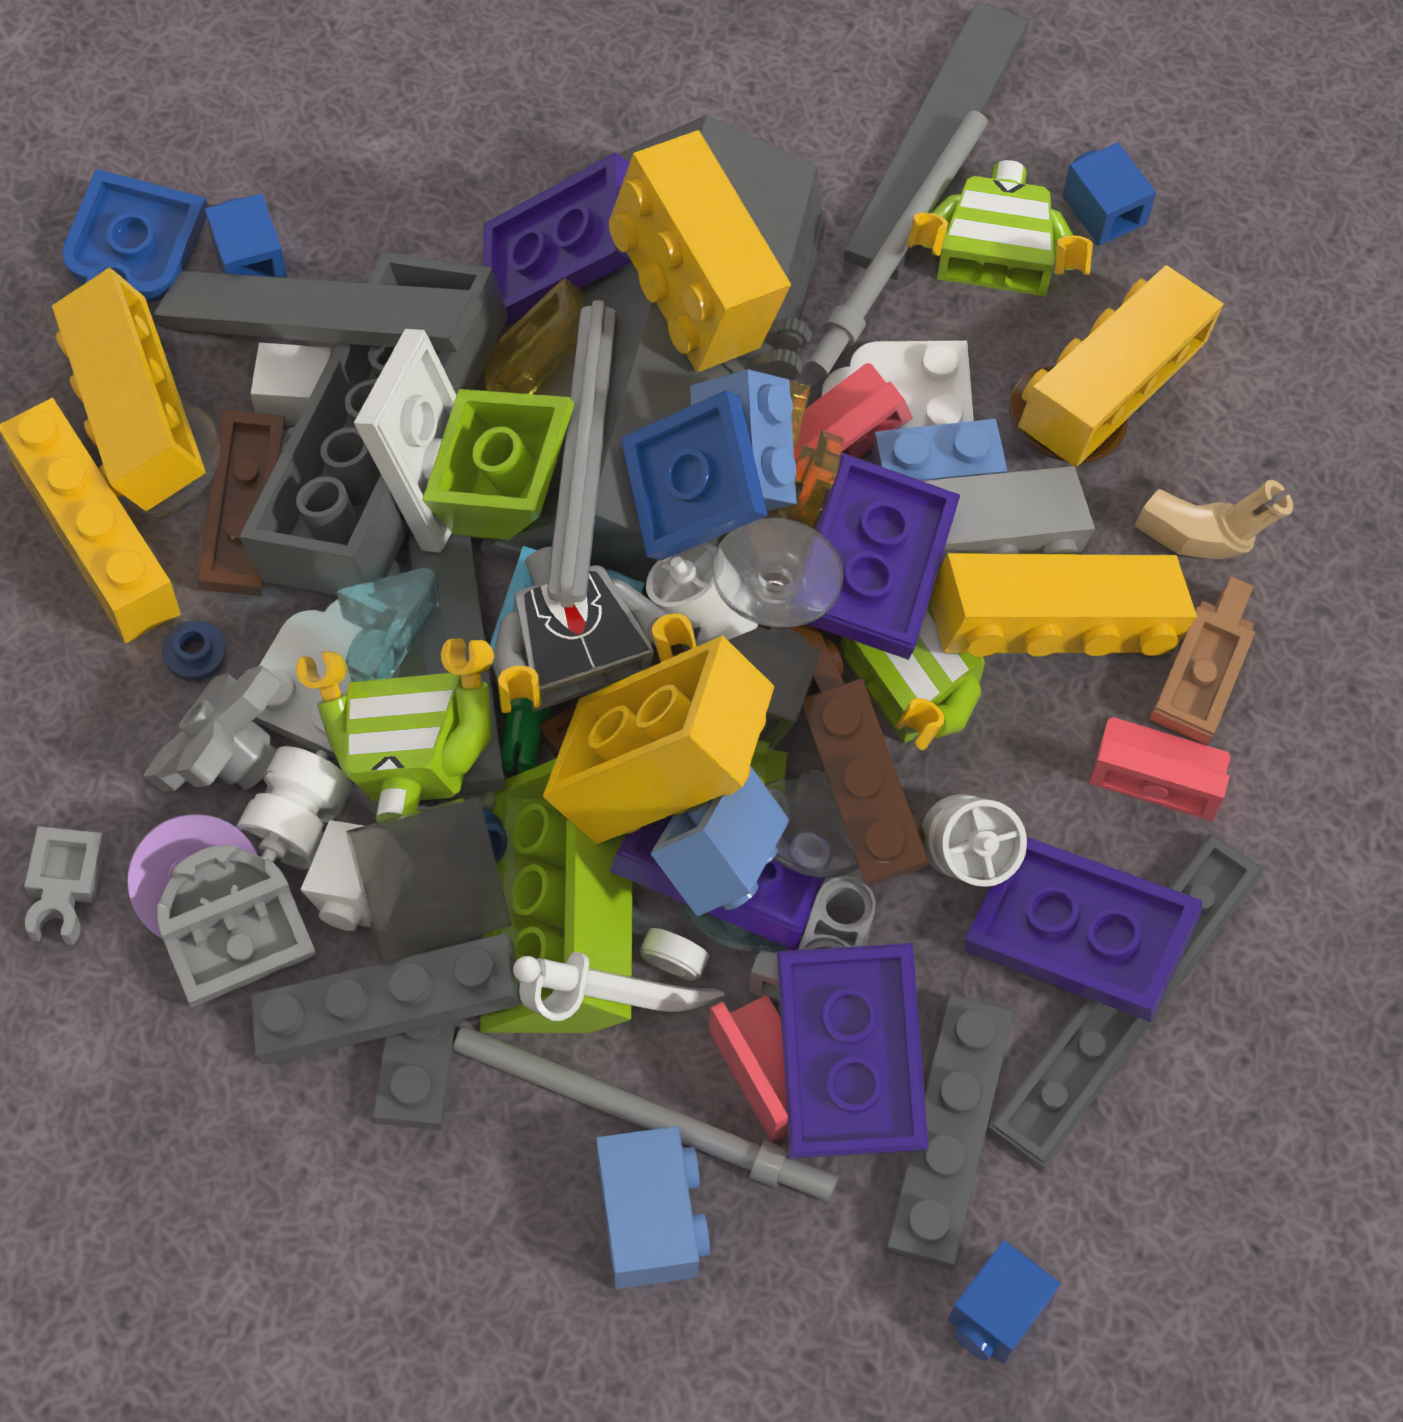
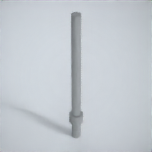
(848, 320)
(767, 1162)

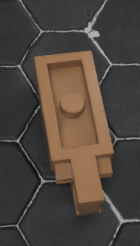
(1206, 666)

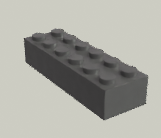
(326, 507)

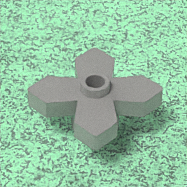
(220, 735)

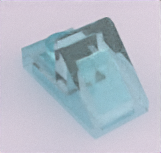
(391, 617)

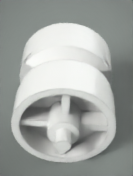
(687, 587)
(299, 798)
(974, 839)

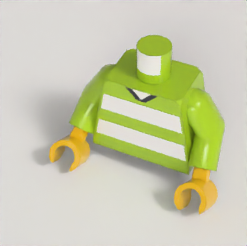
(1001, 234)
(919, 695)
(410, 733)

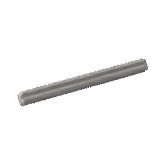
(582, 456)

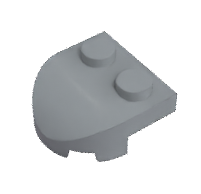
(229, 922)

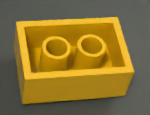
(697, 251)
(660, 741)

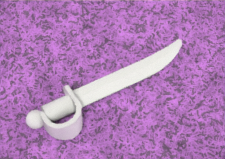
(577, 980)

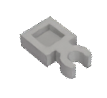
(62, 871)

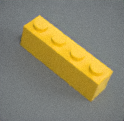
(1118, 364)
(127, 391)
(89, 520)
(1060, 604)

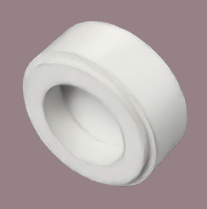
(674, 954)

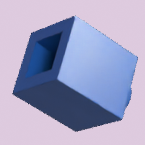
(1108, 193)
(246, 238)
(1001, 1304)

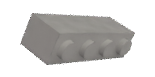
(1019, 513)

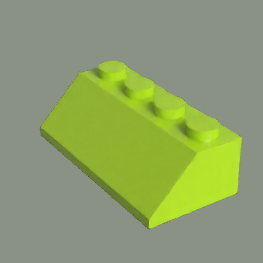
(559, 903)

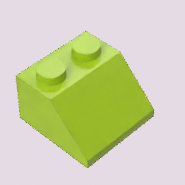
(496, 461)

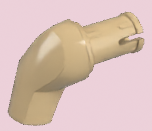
(1215, 528)

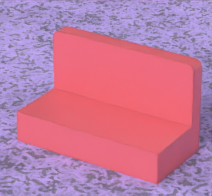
(855, 412)
(1161, 769)
(754, 1053)

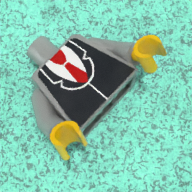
(573, 651)

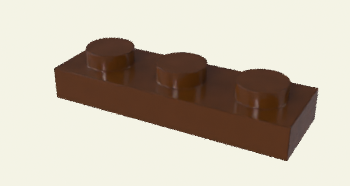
(247, 458)
(864, 783)

